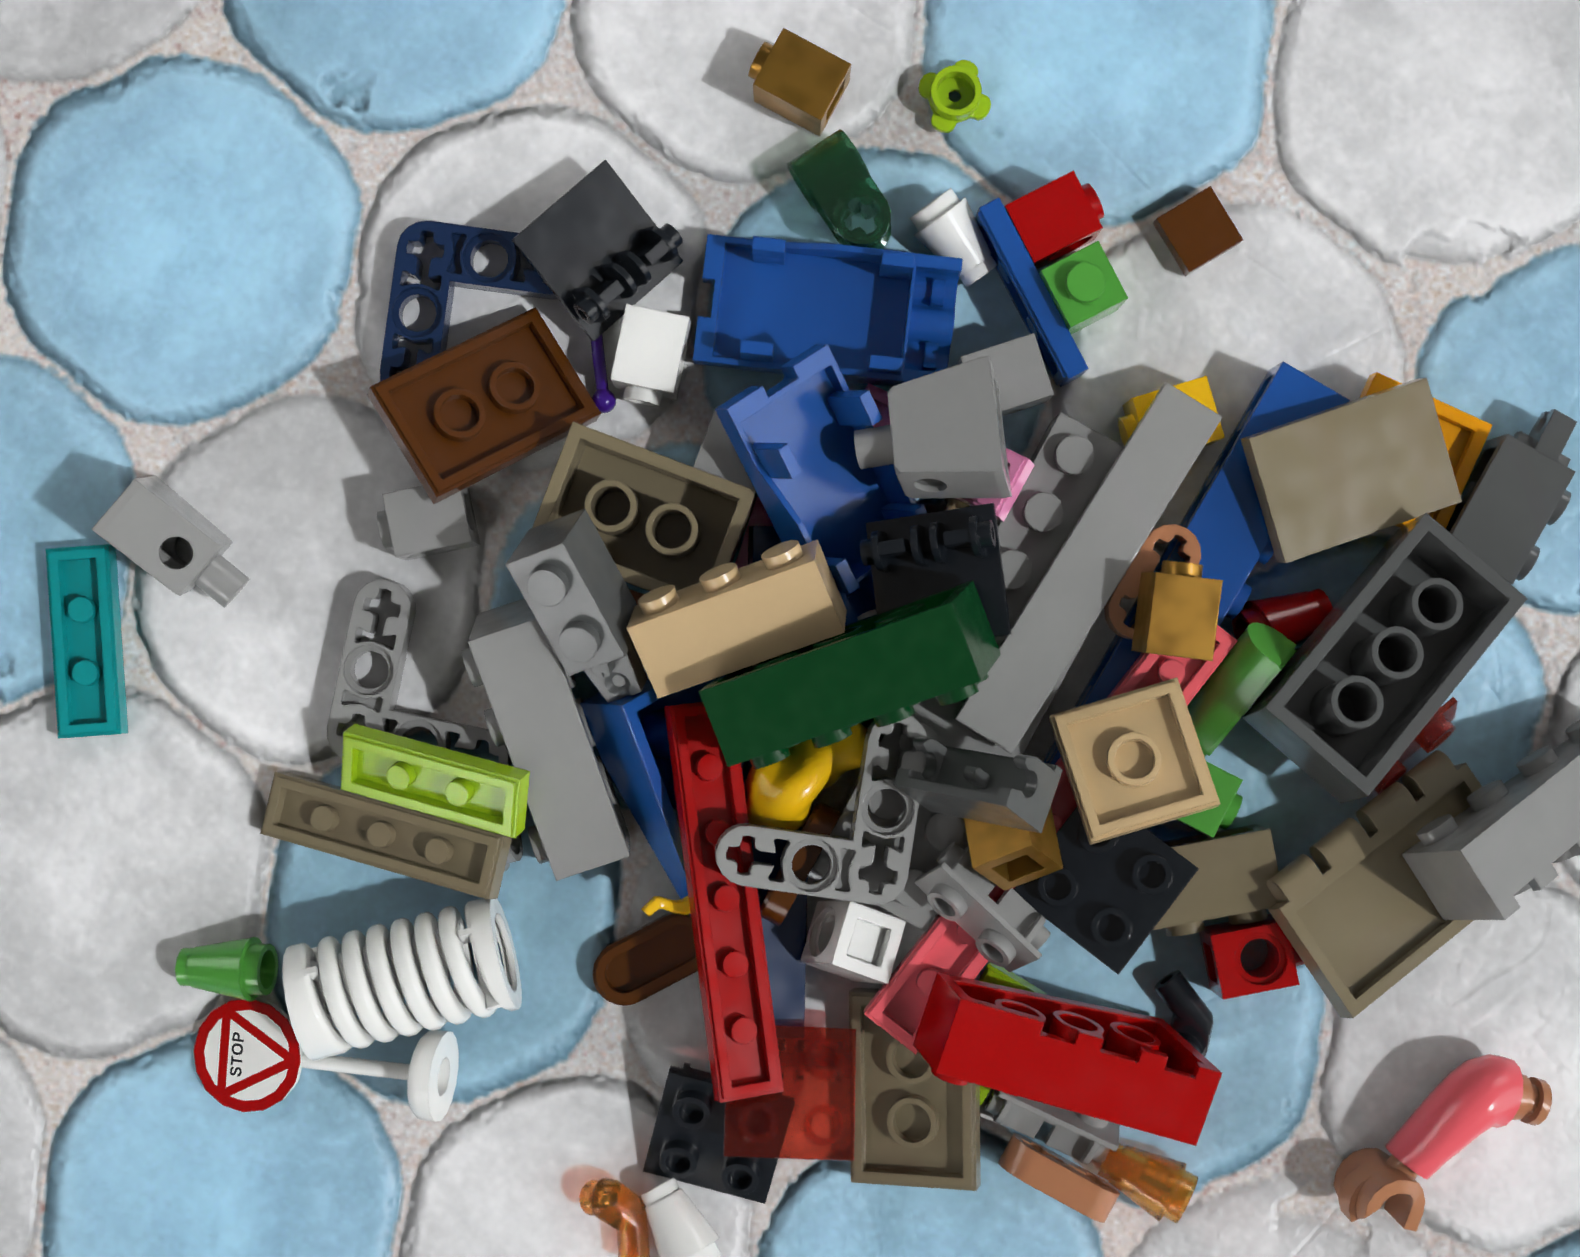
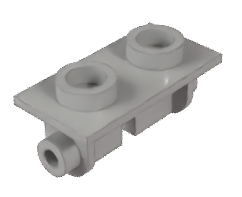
(1004, 931)
(1071, 1132)

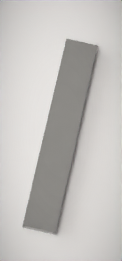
(1089, 566)

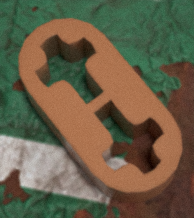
(1146, 561)
(1058, 1178)

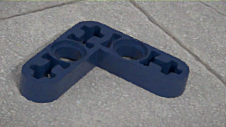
(453, 271)

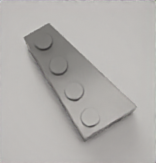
(548, 735)
(1505, 838)

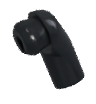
(1190, 1014)

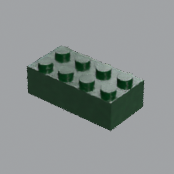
(867, 672)

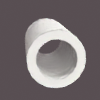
(399, 964)

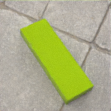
(435, 780)

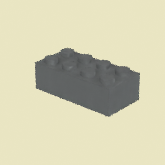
(1385, 659)

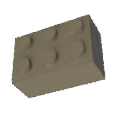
(651, 511)

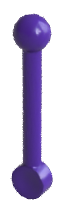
(603, 397)

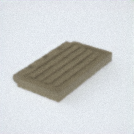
(1364, 912)

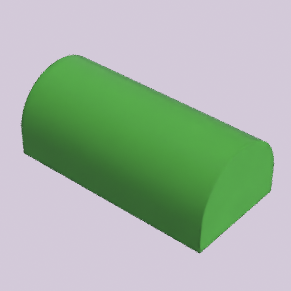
(1238, 683)

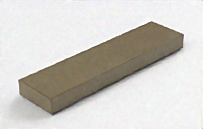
(385, 835)

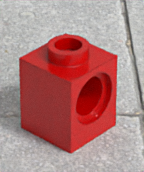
(1056, 218)
(1222, 957)

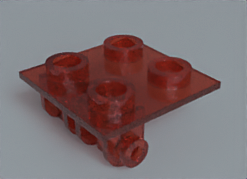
(815, 1109)

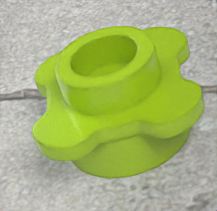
(959, 78)

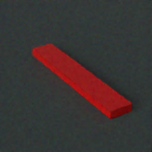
(723, 913)

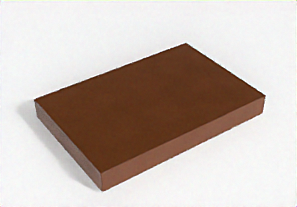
(483, 404)

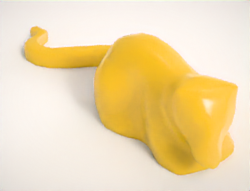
(785, 791)

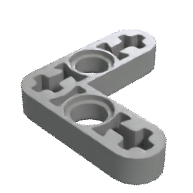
(380, 702)
(844, 853)

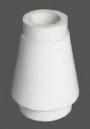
(952, 231)
(678, 1224)

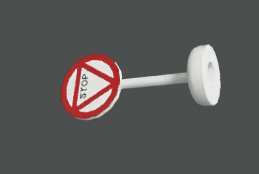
(254, 1061)

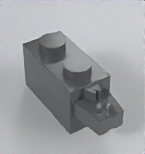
(1514, 494)
(580, 602)

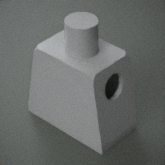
(943, 435)
(146, 529)

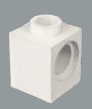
(650, 355)
(853, 941)

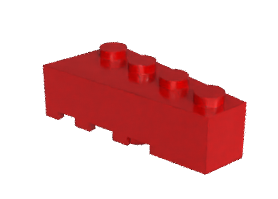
(1068, 1056)

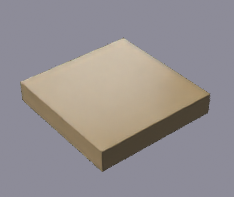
(1134, 761)

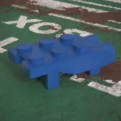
(874, 307)
(806, 468)

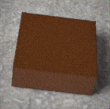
(1197, 231)

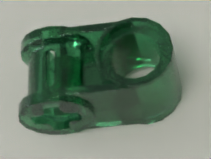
(840, 186)

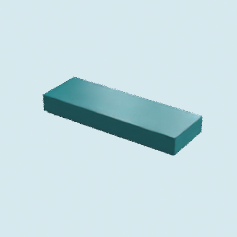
(86, 641)

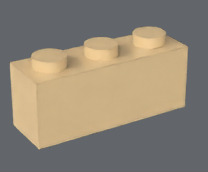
(736, 617)

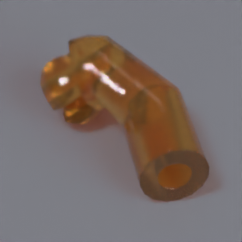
(621, 1210)

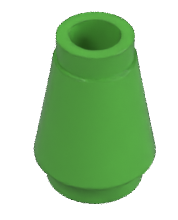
(230, 968)

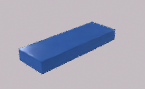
(1030, 294)

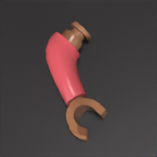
(1462, 1106)

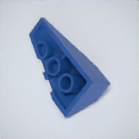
(637, 755)

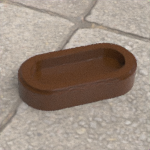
(778, 903)
(646, 960)

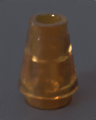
(1150, 1181)

